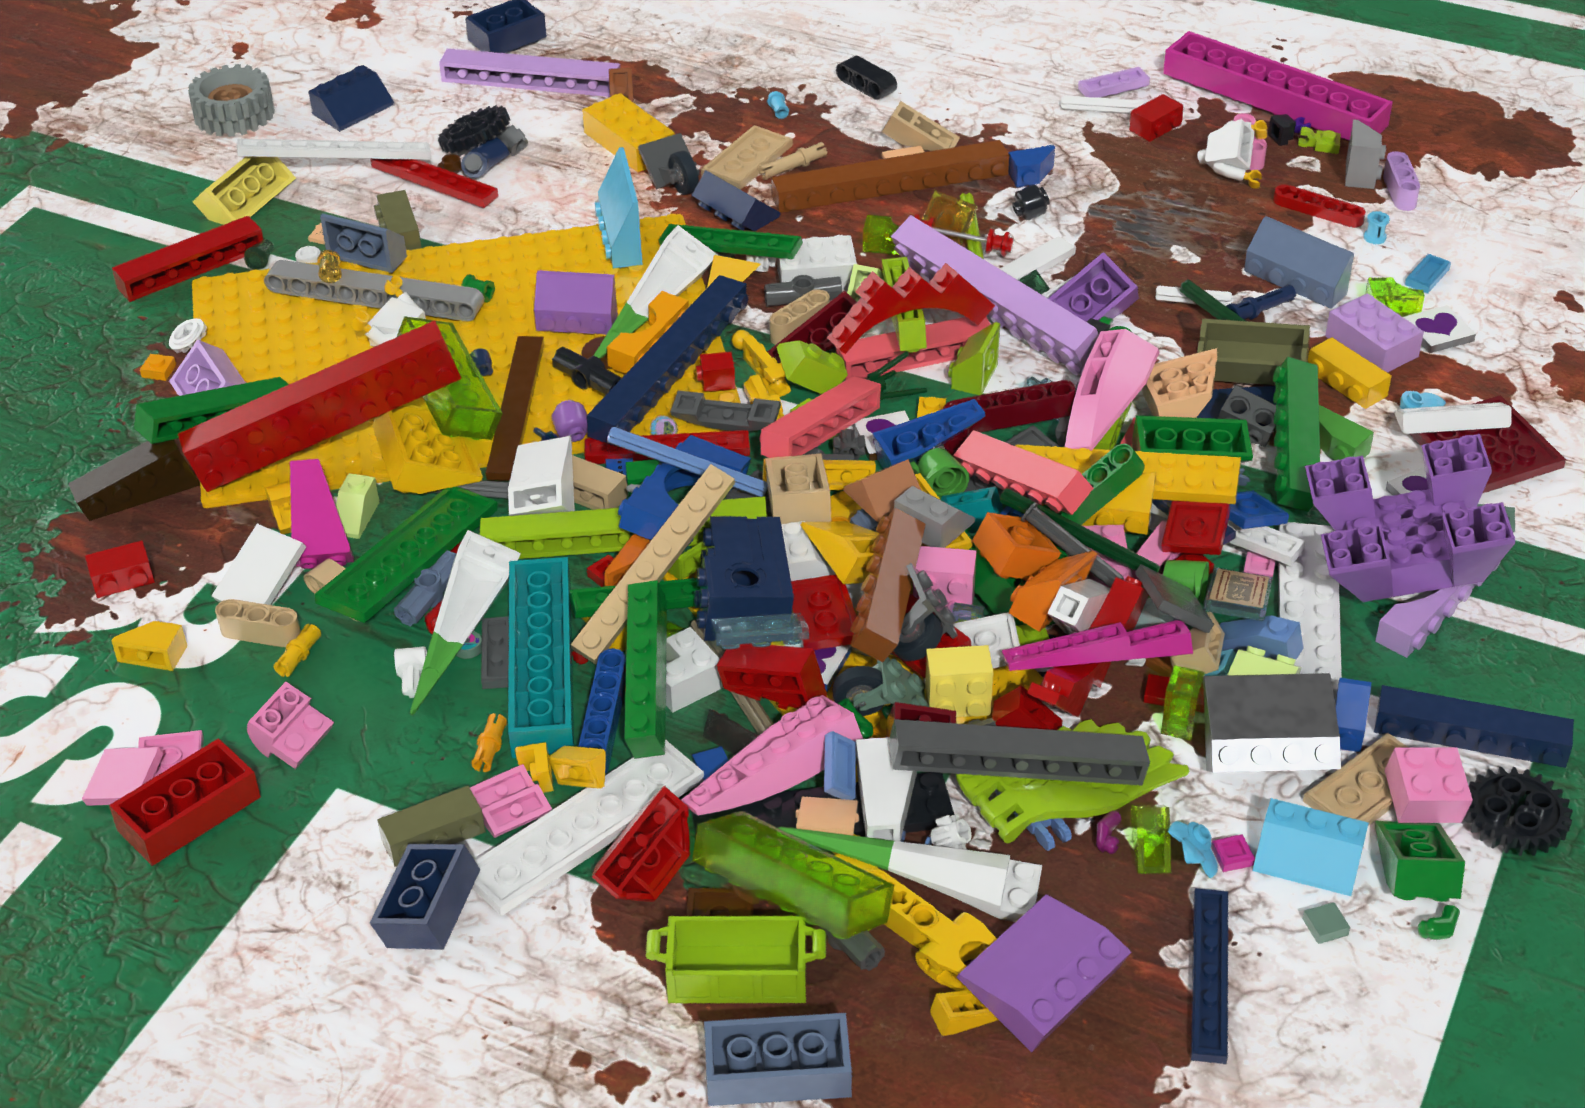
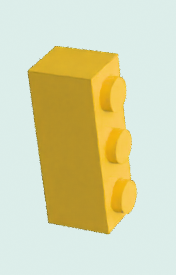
(1350, 373)

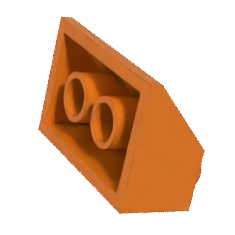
(1035, 598)

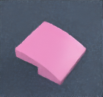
(510, 801)

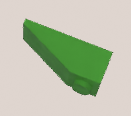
(1342, 436)

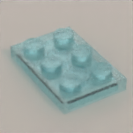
(759, 630)

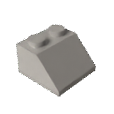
(1363, 156)
(942, 520)

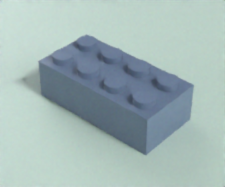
(777, 1059)

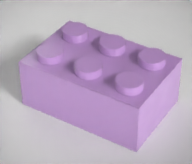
(1375, 332)

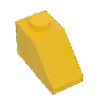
(151, 645)

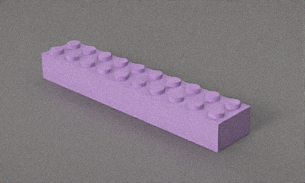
(1016, 305)

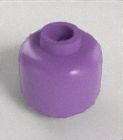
(570, 420)

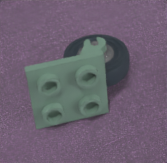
(879, 685)

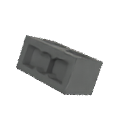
(1253, 410)

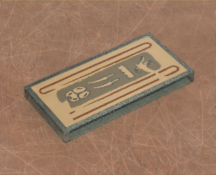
(1238, 594)

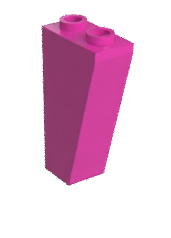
(316, 517)

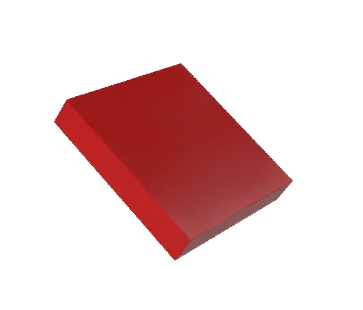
(1196, 527)

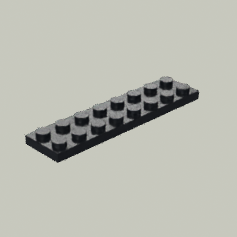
(927, 803)

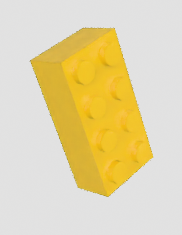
(620, 124)

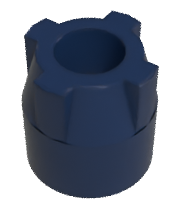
(483, 361)

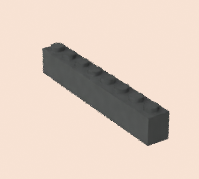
(1018, 752)

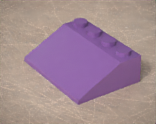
(1043, 969)

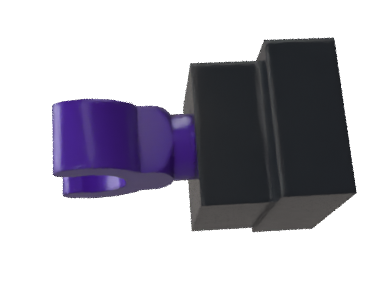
(1283, 127)

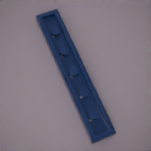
(1210, 977)

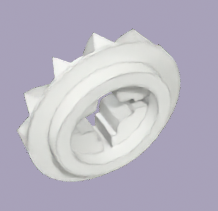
(187, 334)

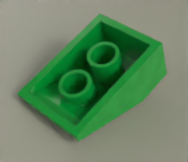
(1420, 861)

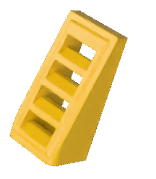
(949, 1017)

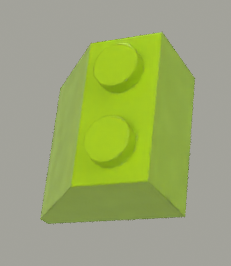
(976, 361)
(811, 366)

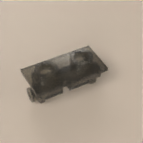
(727, 732)

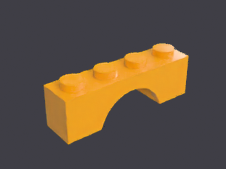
(630, 347)

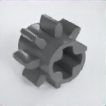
(849, 443)

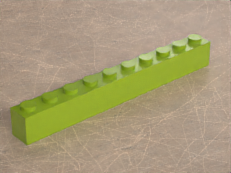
(587, 529)

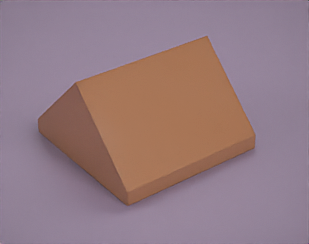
(880, 489)

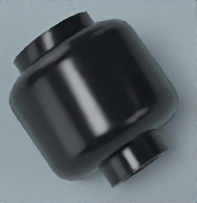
(1030, 202)

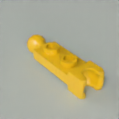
(761, 362)

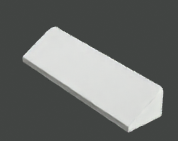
(1454, 417)

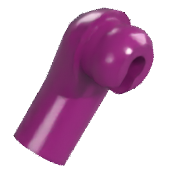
(1105, 826)

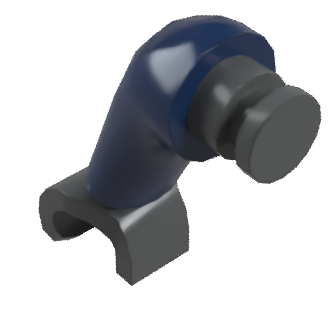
(487, 155)

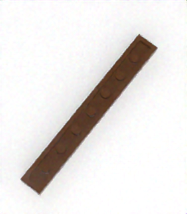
(515, 406)

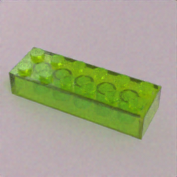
(466, 405)
(793, 874)

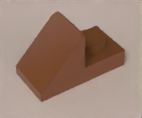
(621, 82)

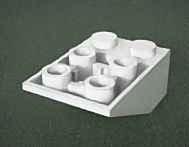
(542, 478)

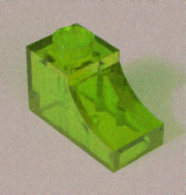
(878, 234)
(1395, 296)

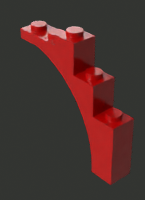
(911, 292)

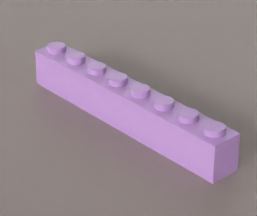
(526, 72)

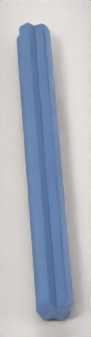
(682, 459)

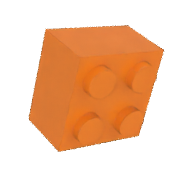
(1014, 546)

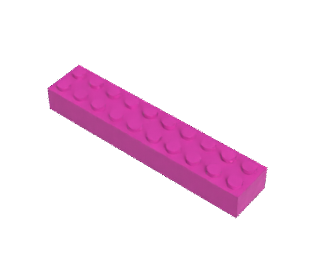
(1273, 85)

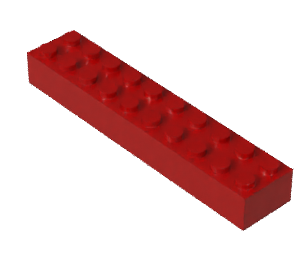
(319, 406)

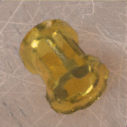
(329, 267)

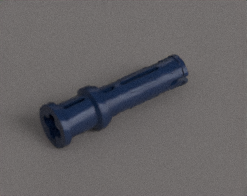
(1251, 307)

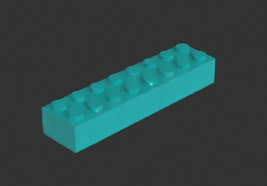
(540, 654)

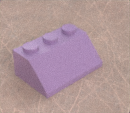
(204, 370)

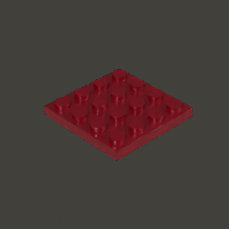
(1513, 451)

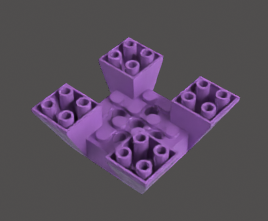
(1415, 537)

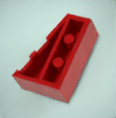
(772, 672)

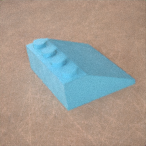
(619, 215)

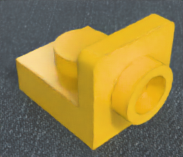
(535, 760)

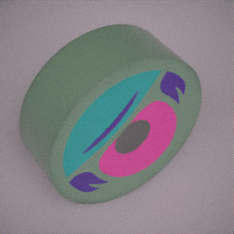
(472, 646)

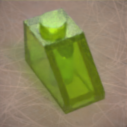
(1151, 838)

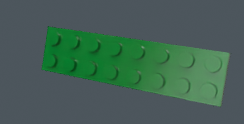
(404, 553)

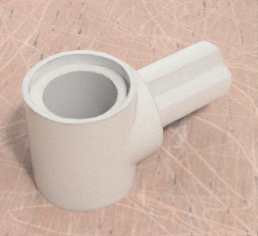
(409, 666)

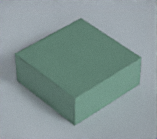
(1326, 923)

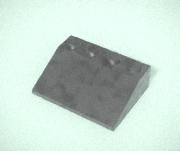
(1270, 723)

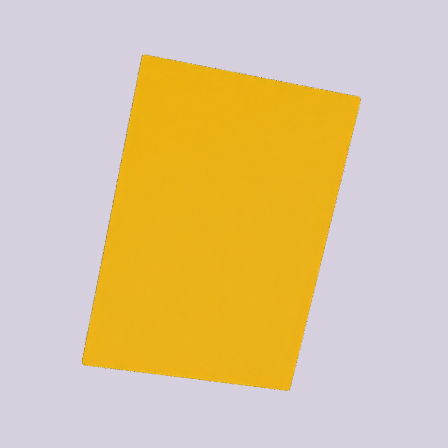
(298, 336)

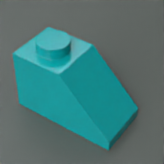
(976, 504)

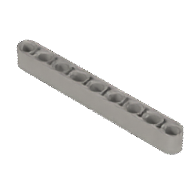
(368, 290)

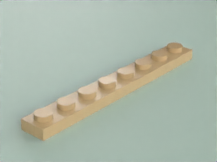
(654, 560)

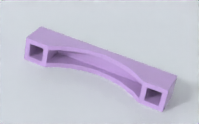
(1409, 624)

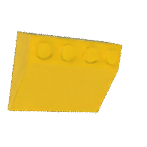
(418, 453)

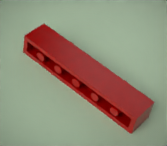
(186, 258)

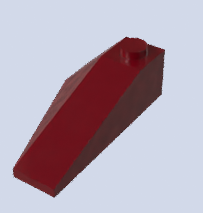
(820, 325)

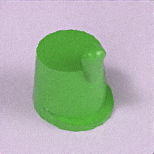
(942, 472)
(1190, 574)

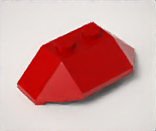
(647, 850)

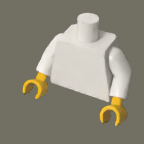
(1231, 150)
(388, 320)

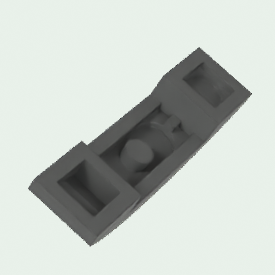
(724, 415)

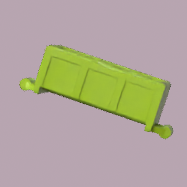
(736, 958)

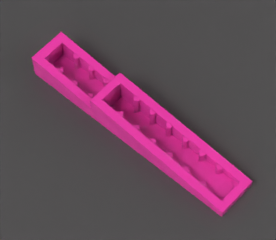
(1102, 645)

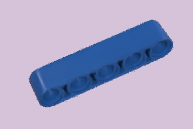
(605, 703)

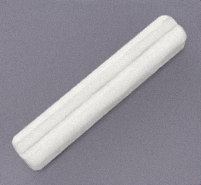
(1173, 294)

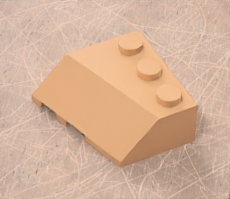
(1181, 385)

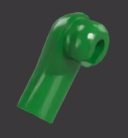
(865, 726)
(1440, 927)

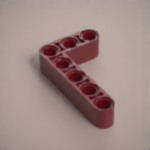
(1017, 408)

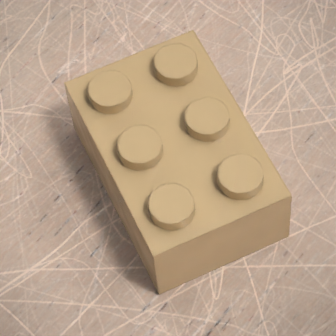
(798, 488)

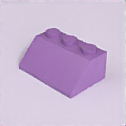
(575, 302)

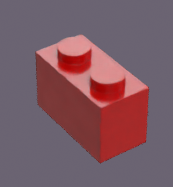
(1156, 117)
(119, 569)

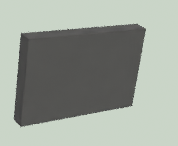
(1174, 599)

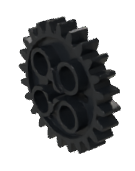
(473, 129)
(1536, 824)

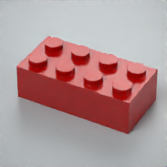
(185, 801)

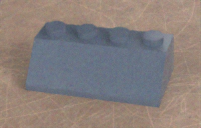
(1300, 260)

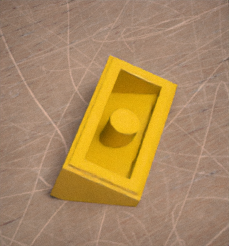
(579, 766)

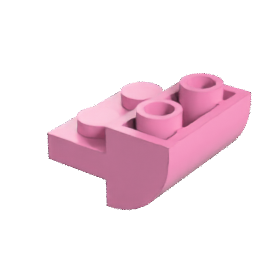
(288, 726)

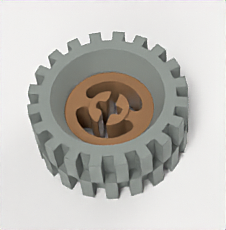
(231, 100)

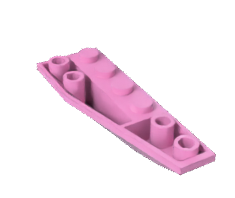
(1108, 384)
(776, 759)

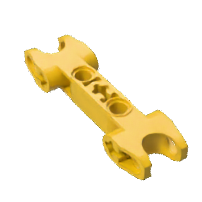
(941, 941)

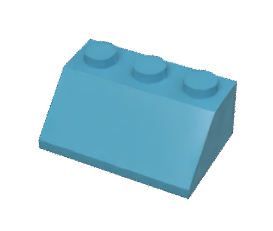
(1310, 847)

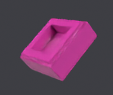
(1233, 853)

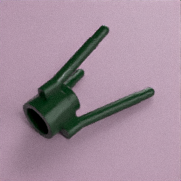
(877, 377)

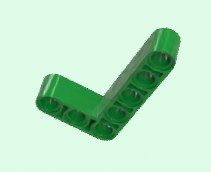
(1108, 478)

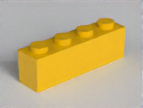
(1130, 507)

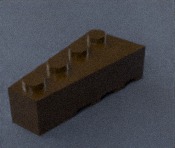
(134, 479)

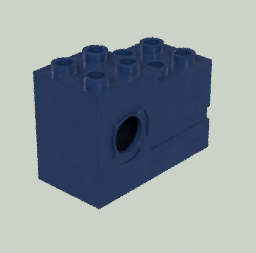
(742, 571)

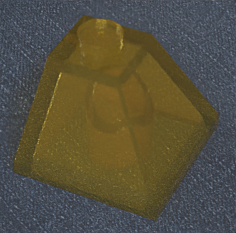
(950, 214)

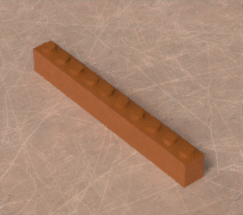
(889, 176)

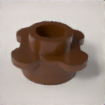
(451, 163)

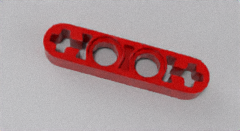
(1319, 206)

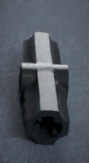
(584, 371)

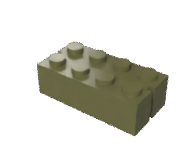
(1252, 349)

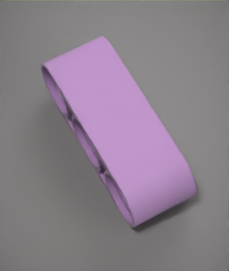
(1401, 181)

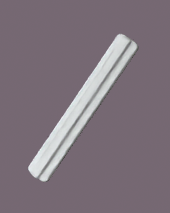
(1100, 104)

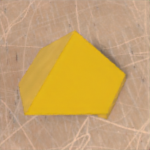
(731, 268)

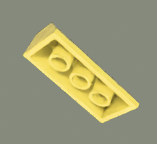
(244, 189)

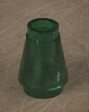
(258, 255)

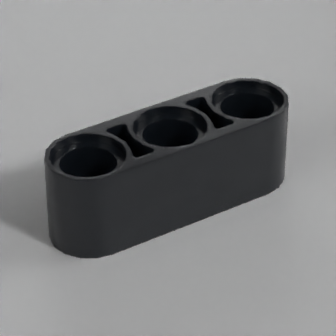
(866, 77)

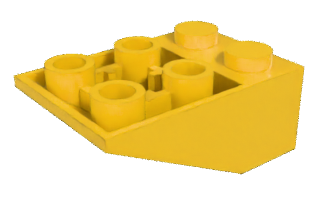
(843, 547)

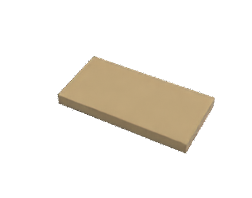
(742, 158)
(1360, 785)

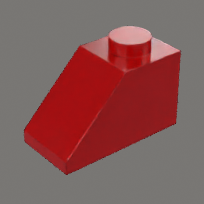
(1024, 711)

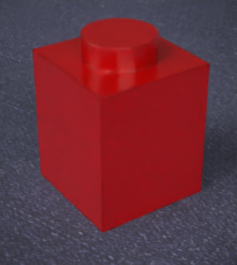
(716, 371)

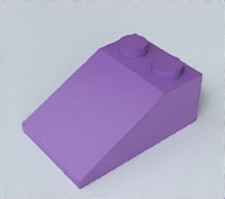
(1097, 291)

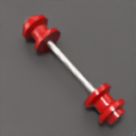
(996, 242)

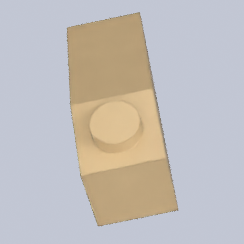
(916, 129)

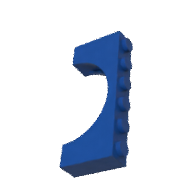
(650, 503)

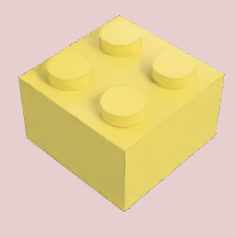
(960, 680)

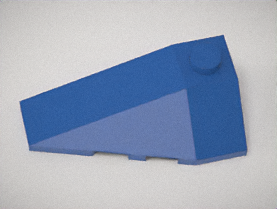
(918, 436)

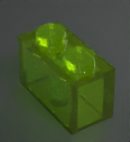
(1182, 702)

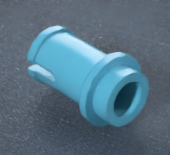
(777, 101)

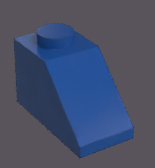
(1031, 165)
(1351, 712)

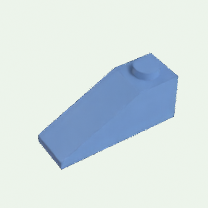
(1272, 634)

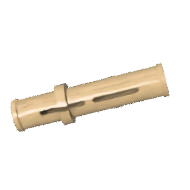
(801, 157)

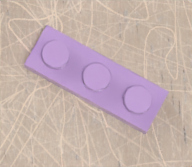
(1114, 83)

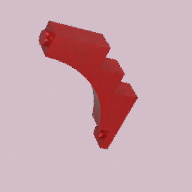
(1069, 685)

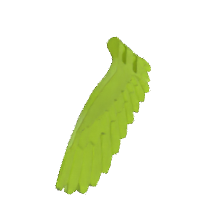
(1053, 799)

